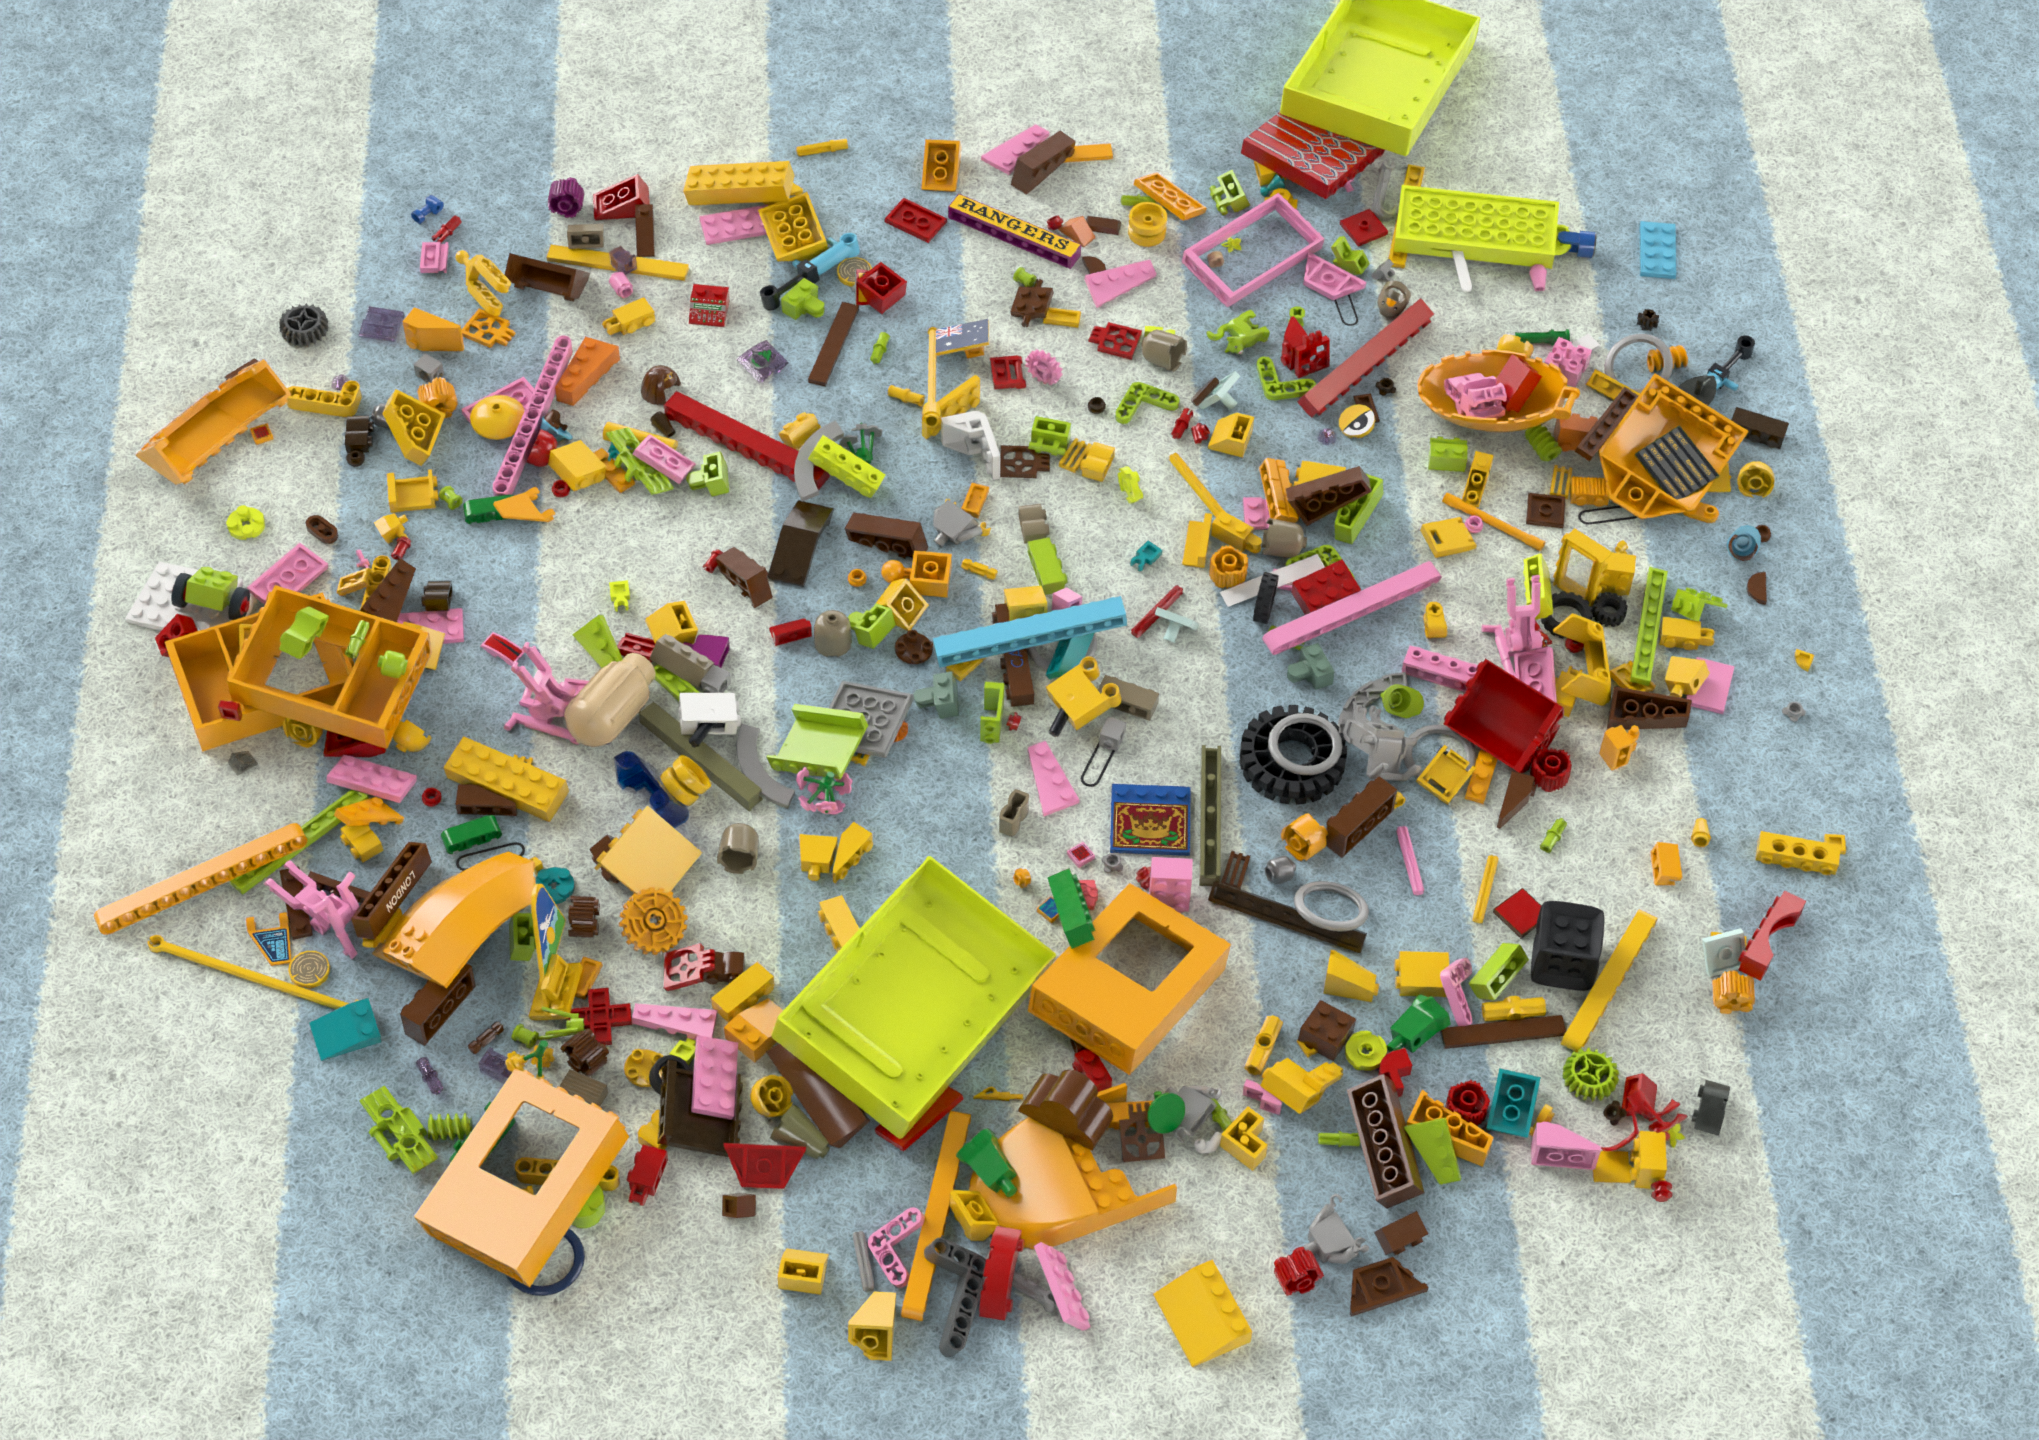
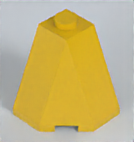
(1349, 979)
(874, 1326)

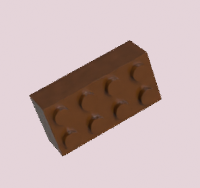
(1360, 816)
(435, 1005)

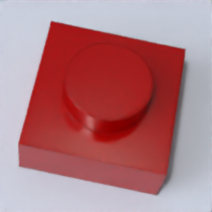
(230, 710)

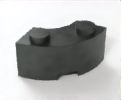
(1711, 1107)

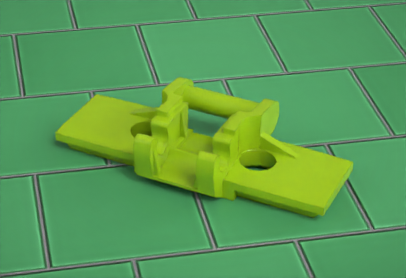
(651, 478)
(404, 1127)

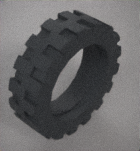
(1265, 597)
(1567, 599)

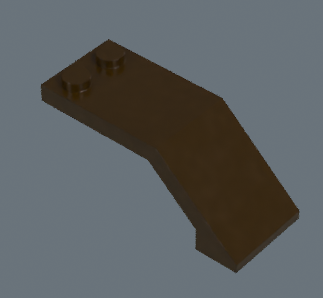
(798, 542)

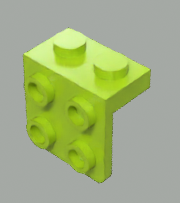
(1691, 603)

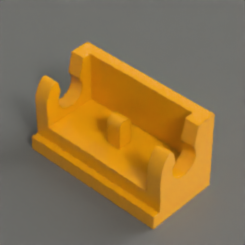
(1666, 863)

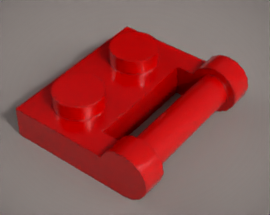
(1001, 372)

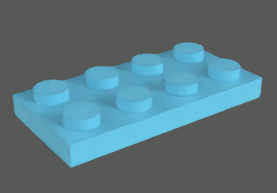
(1657, 250)

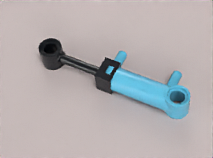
(812, 269)
(1743, 350)

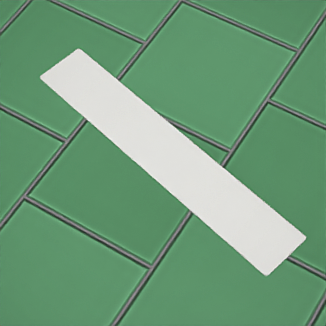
(1286, 575)

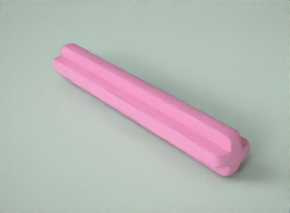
(1410, 860)

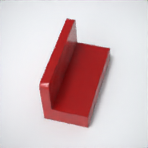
(791, 631)
(1635, 1083)

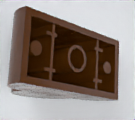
(1069, 1107)

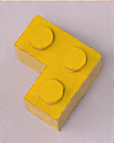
(1242, 1141)

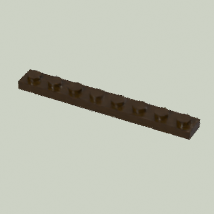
(1282, 915)

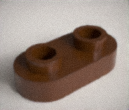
(323, 530)

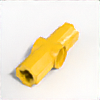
(1513, 1008)
(1260, 1054)

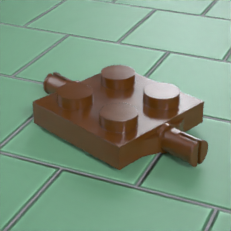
(1032, 302)

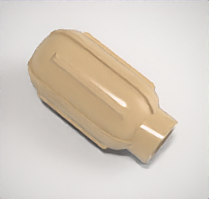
(610, 700)

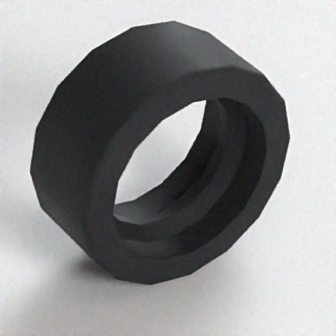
(654, 1077)

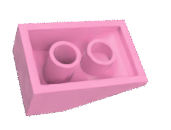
(1562, 1148)

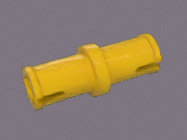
(906, 395)

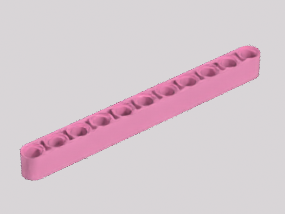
(537, 408)
(1351, 608)

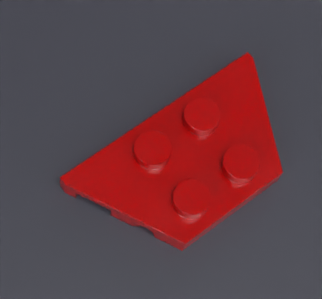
(764, 1164)

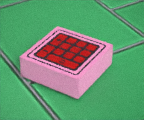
(1080, 854)

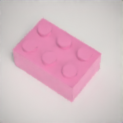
(1171, 882)

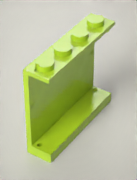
(820, 741)

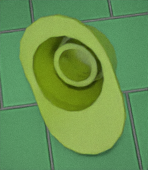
(1402, 701)

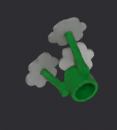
(863, 453)

